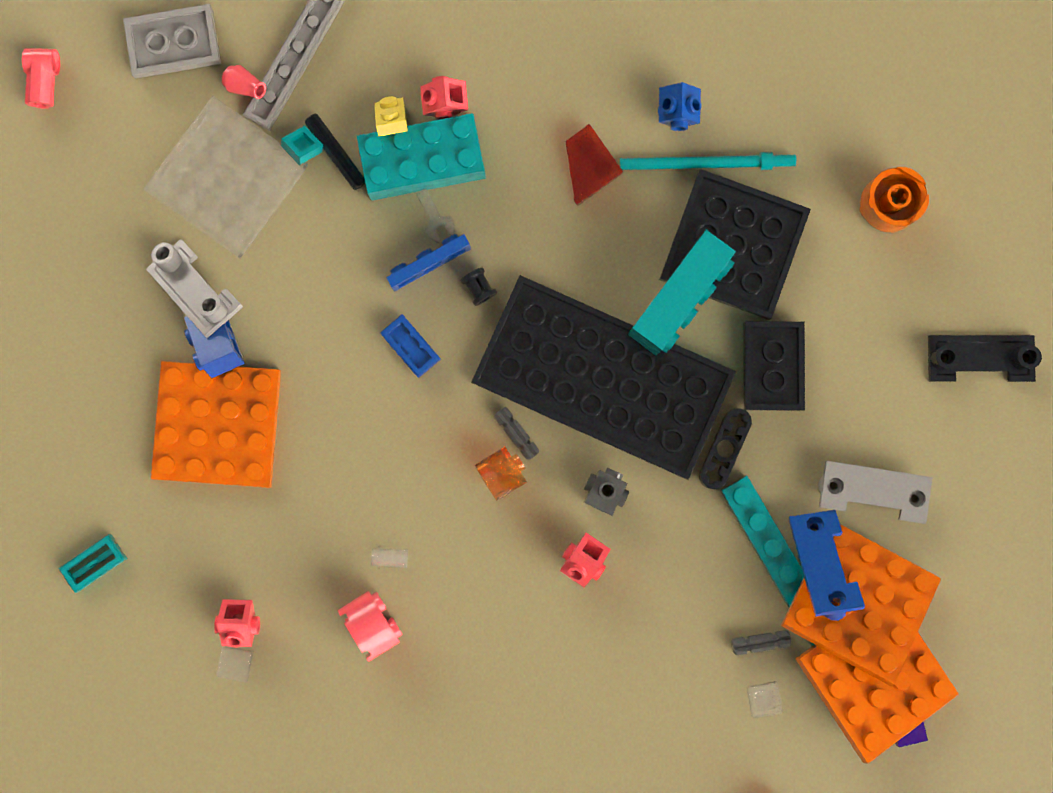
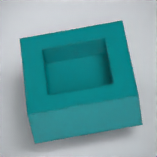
(301, 145)

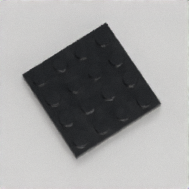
(752, 223)

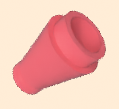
(242, 82)

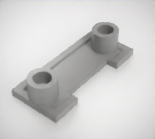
(189, 289)
(875, 488)

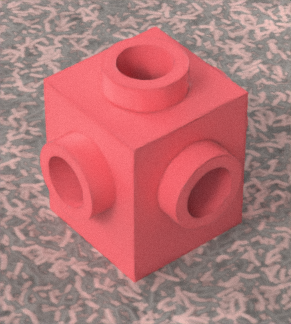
(444, 97)
(585, 560)
(237, 623)

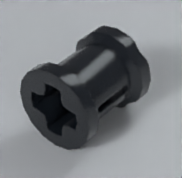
(478, 286)

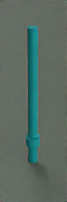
(764, 161)

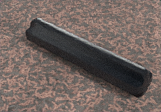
(335, 151)

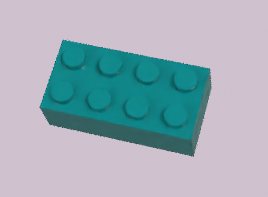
(421, 158)
(685, 288)

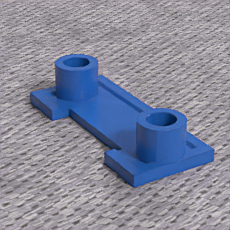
(822, 565)

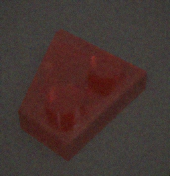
(590, 164)

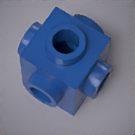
(679, 106)

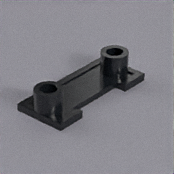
(983, 354)

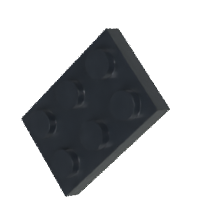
(774, 365)

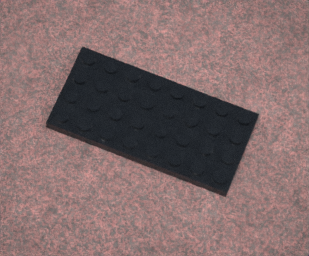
(600, 380)

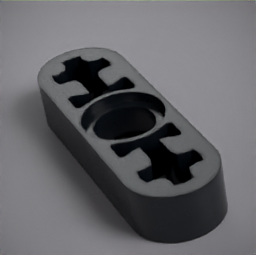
(726, 425)

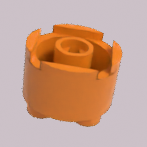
(910, 200)

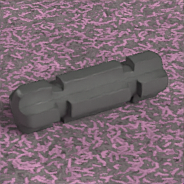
(516, 433)
(761, 642)

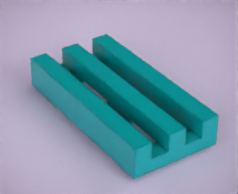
(114, 549)

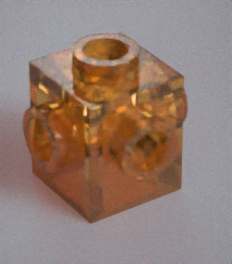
(502, 472)

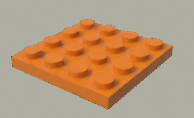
(216, 426)
(895, 604)
(870, 710)

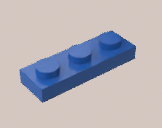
(428, 261)

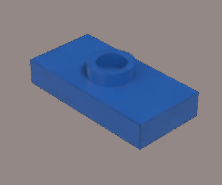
(410, 346)

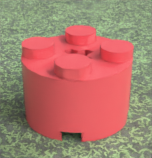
(369, 625)

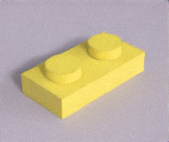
(390, 116)

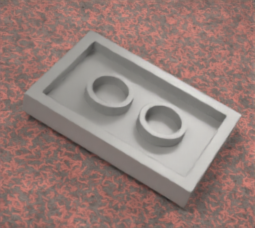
(172, 41)

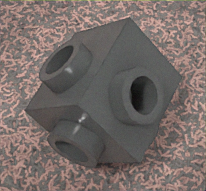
(595, 496)

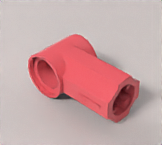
(40, 70)

